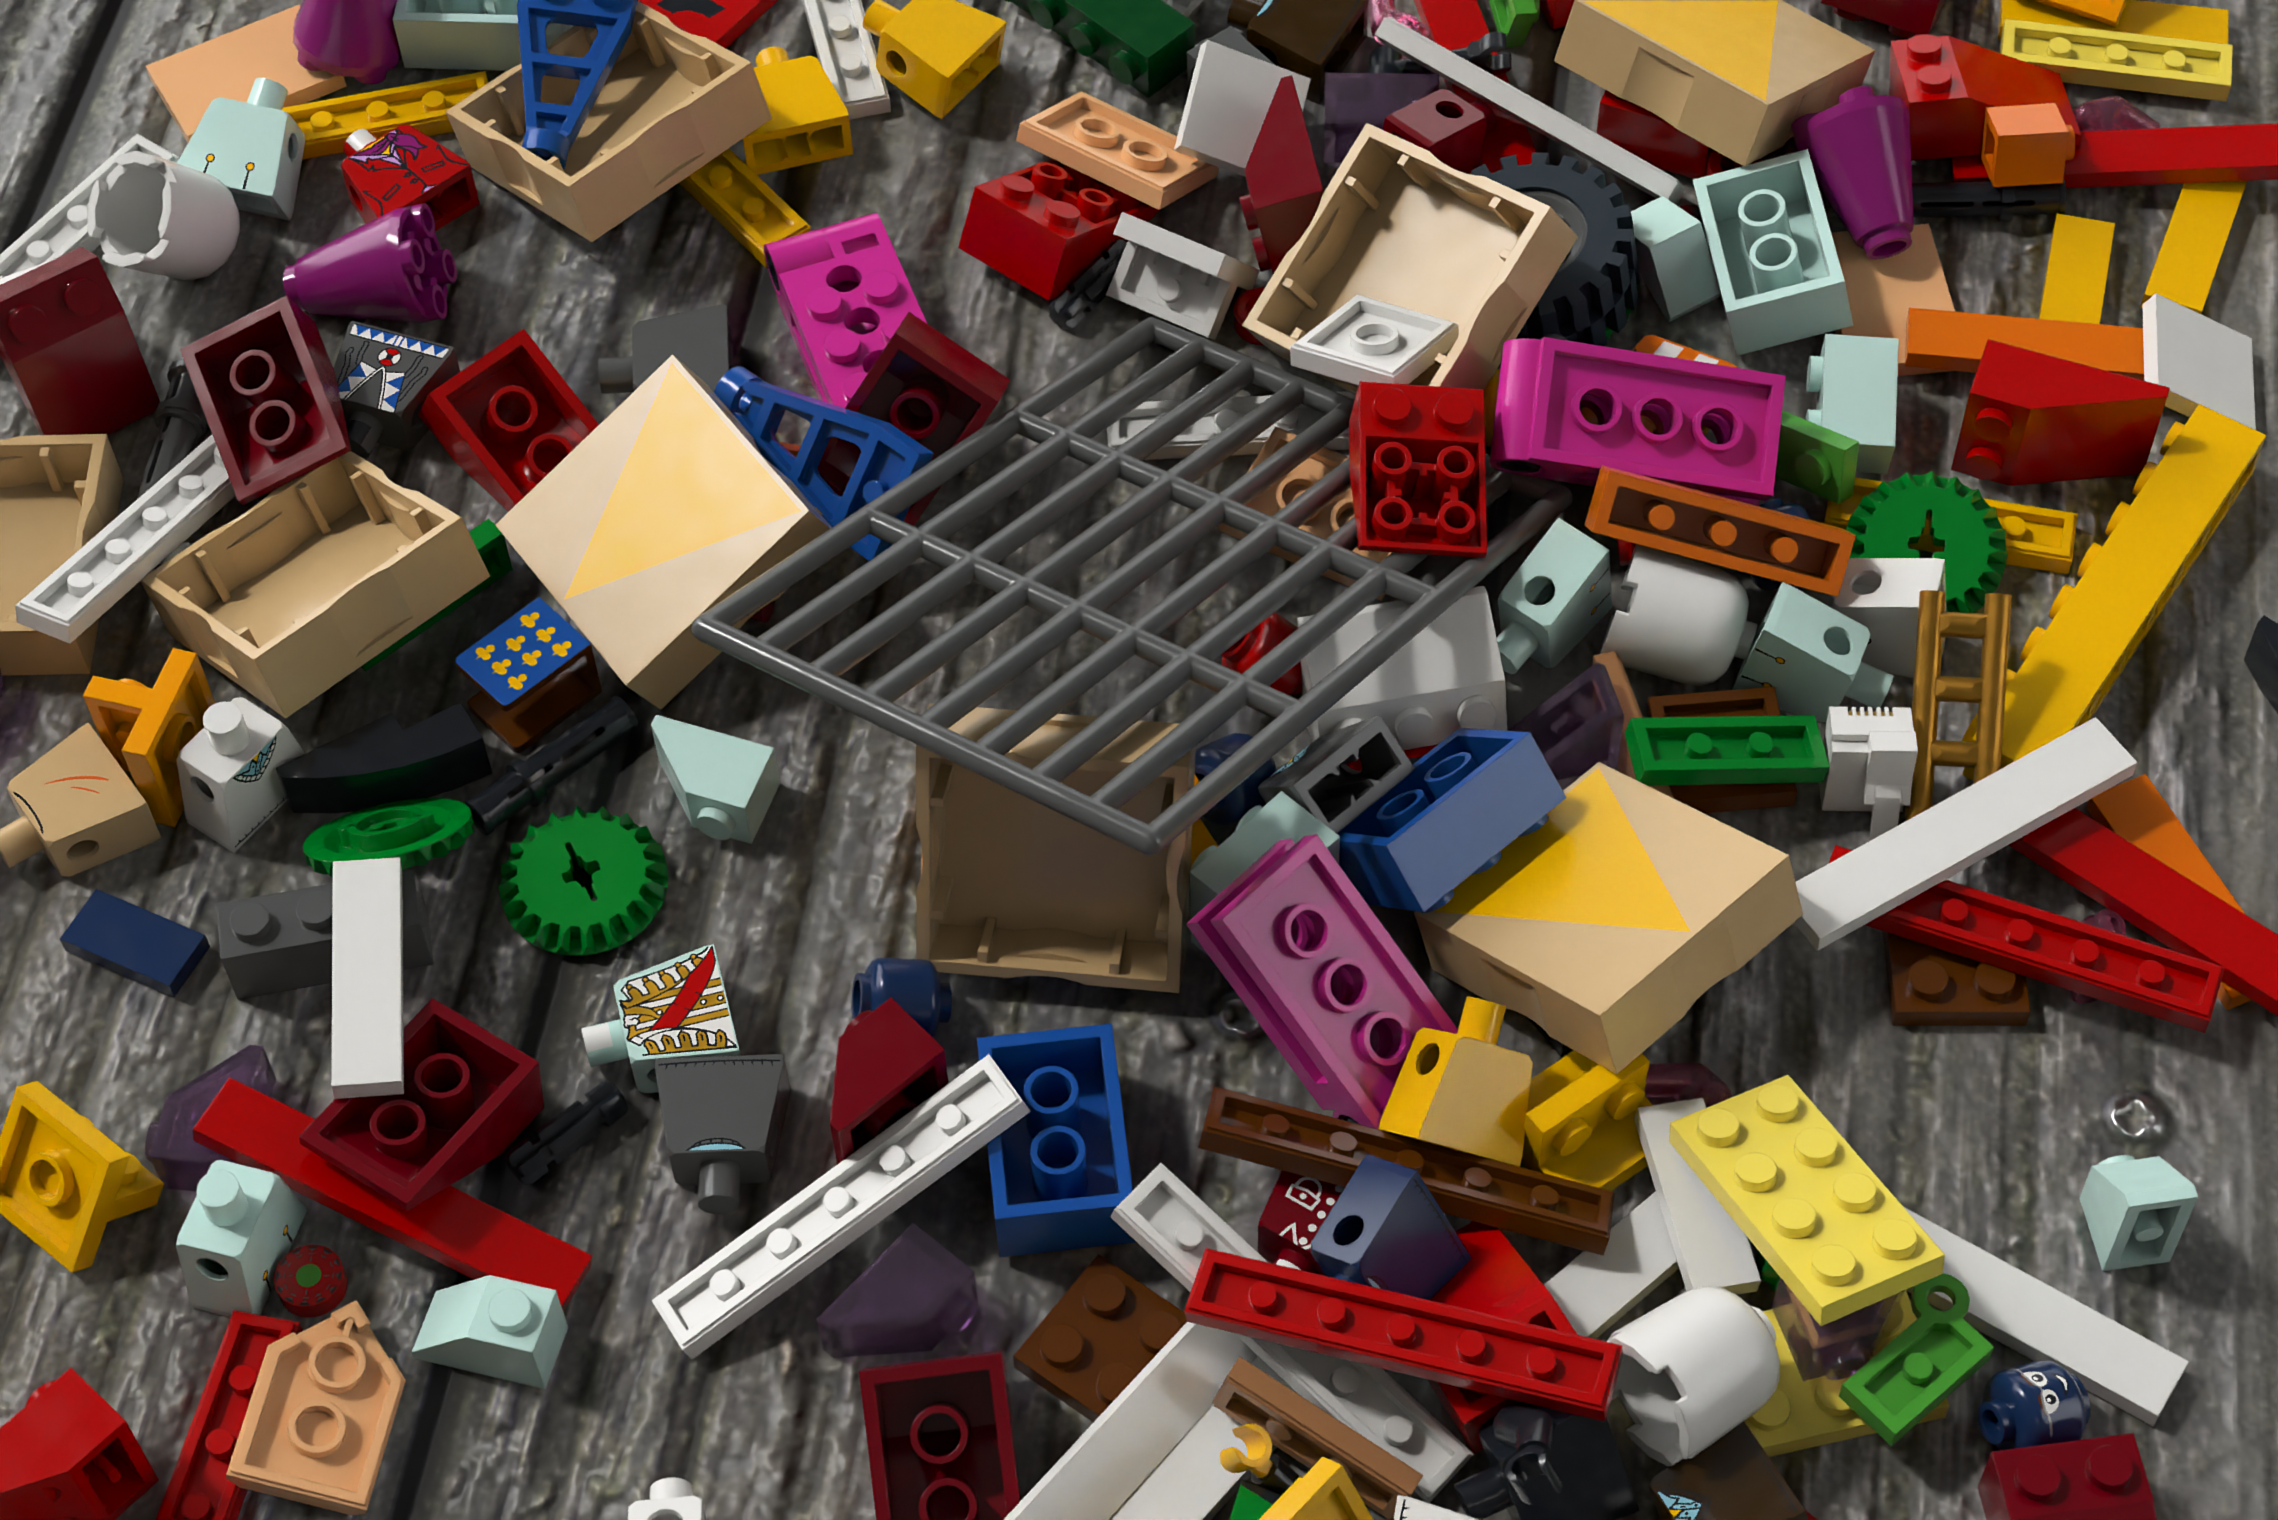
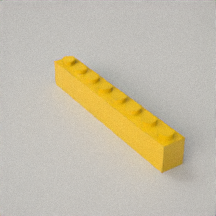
(2125, 581)

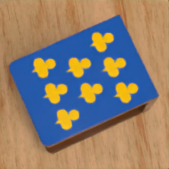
(529, 675)

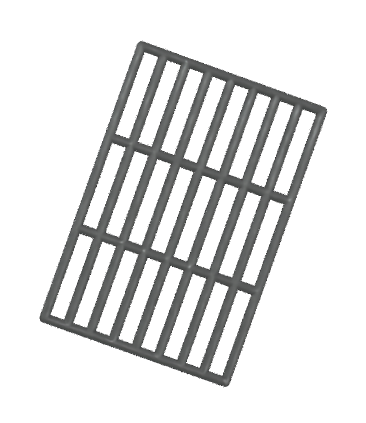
(1087, 612)

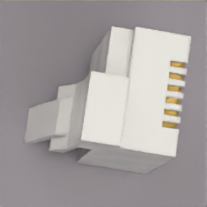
(1869, 763)

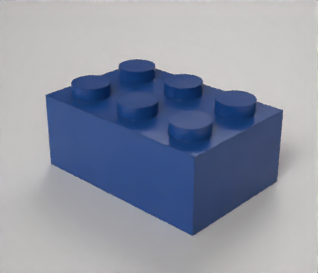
(1448, 818)
(1068, 1158)

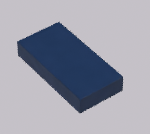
(135, 943)

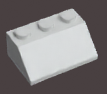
(1430, 686)

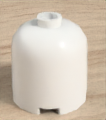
(163, 218)
(1680, 619)
(1694, 1371)

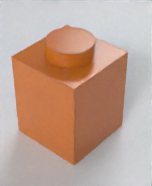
(2026, 145)

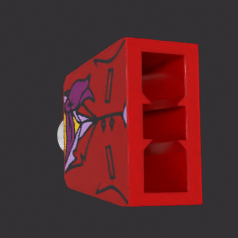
(406, 171)

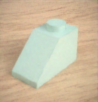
(717, 777)
(2136, 1210)
(494, 1330)

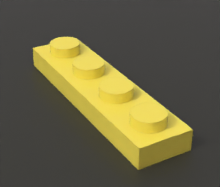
(2123, 59)

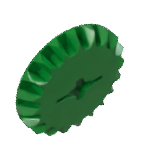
(1957, 521)
(403, 829)
(555, 910)

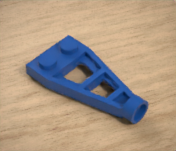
(555, 127)
(885, 451)

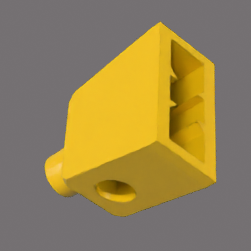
(935, 49)
(806, 115)
(1464, 1088)

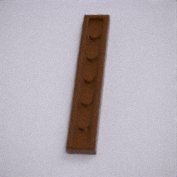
(1459, 1181)

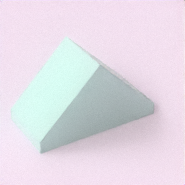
(1673, 258)

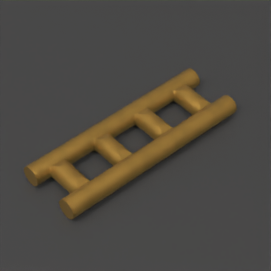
(1932, 688)

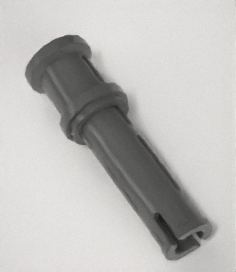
(179, 424)

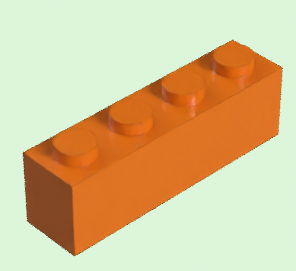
(1719, 530)

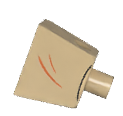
(76, 808)

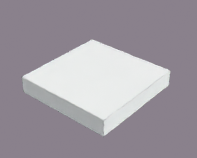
(1229, 105)
(1374, 343)
(2198, 361)

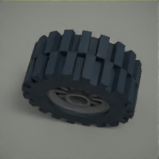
(1602, 265)

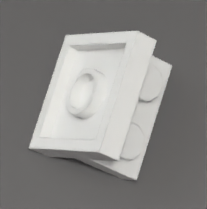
(1176, 277)

